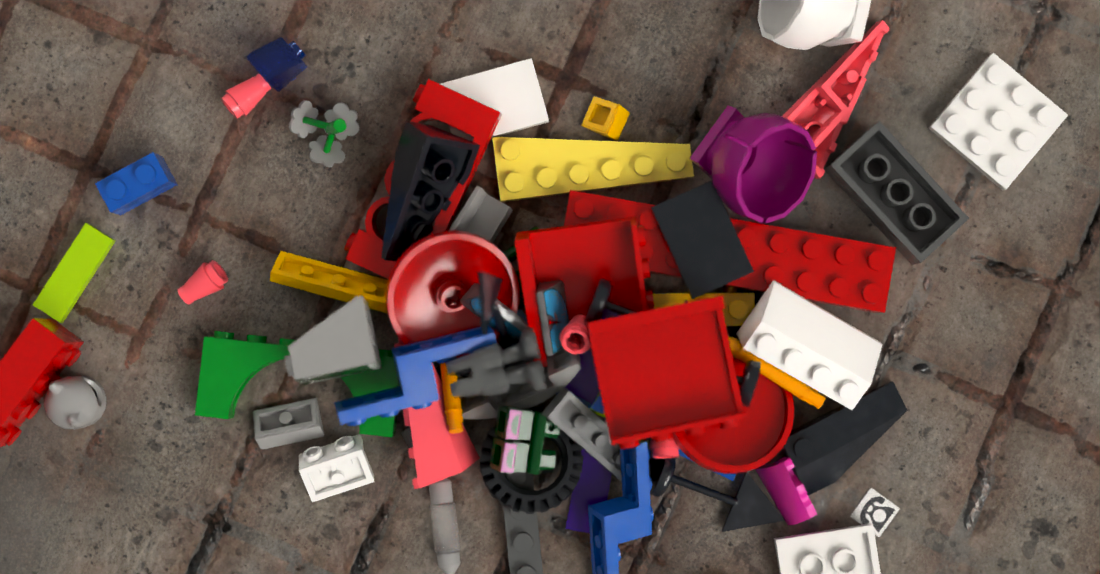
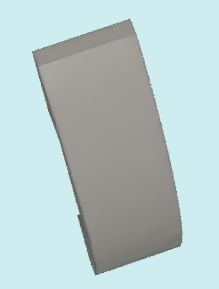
(560, 371)

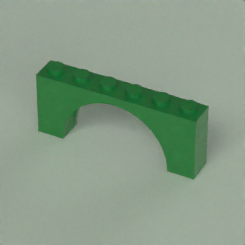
(232, 363)

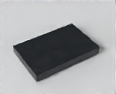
(702, 239)

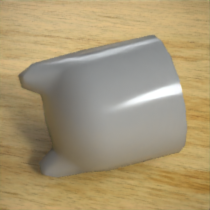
(73, 403)

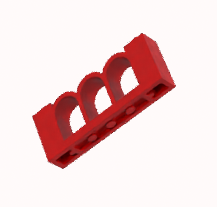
(434, 104)

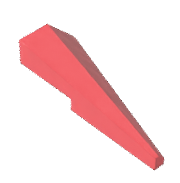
(833, 97)
(434, 448)

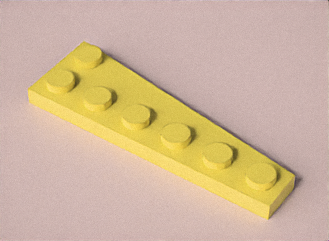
(556, 166)

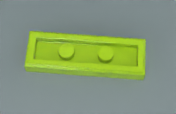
(74, 272)

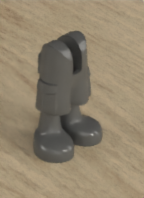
(488, 368)

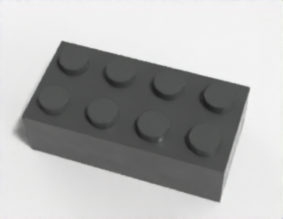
(896, 193)

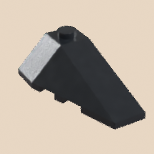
(424, 176)
(837, 439)

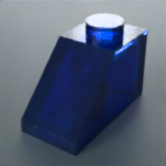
(278, 62)

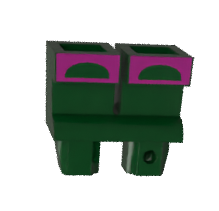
(526, 454)

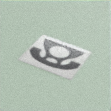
(875, 510)

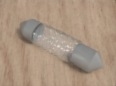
(444, 526)

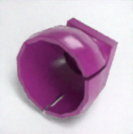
(758, 163)

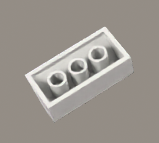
(811, 345)

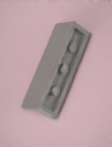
(482, 215)

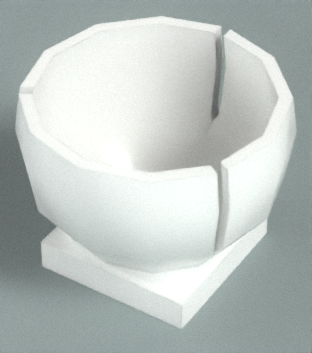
(813, 22)

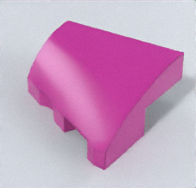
(786, 491)

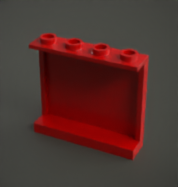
(580, 259)
(665, 372)

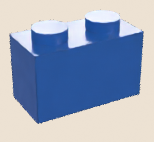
(136, 184)

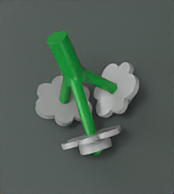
(339, 122)

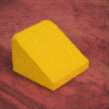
(605, 118)

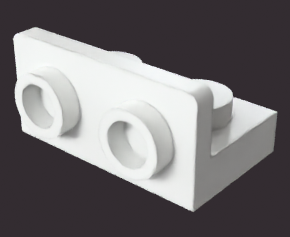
(335, 467)

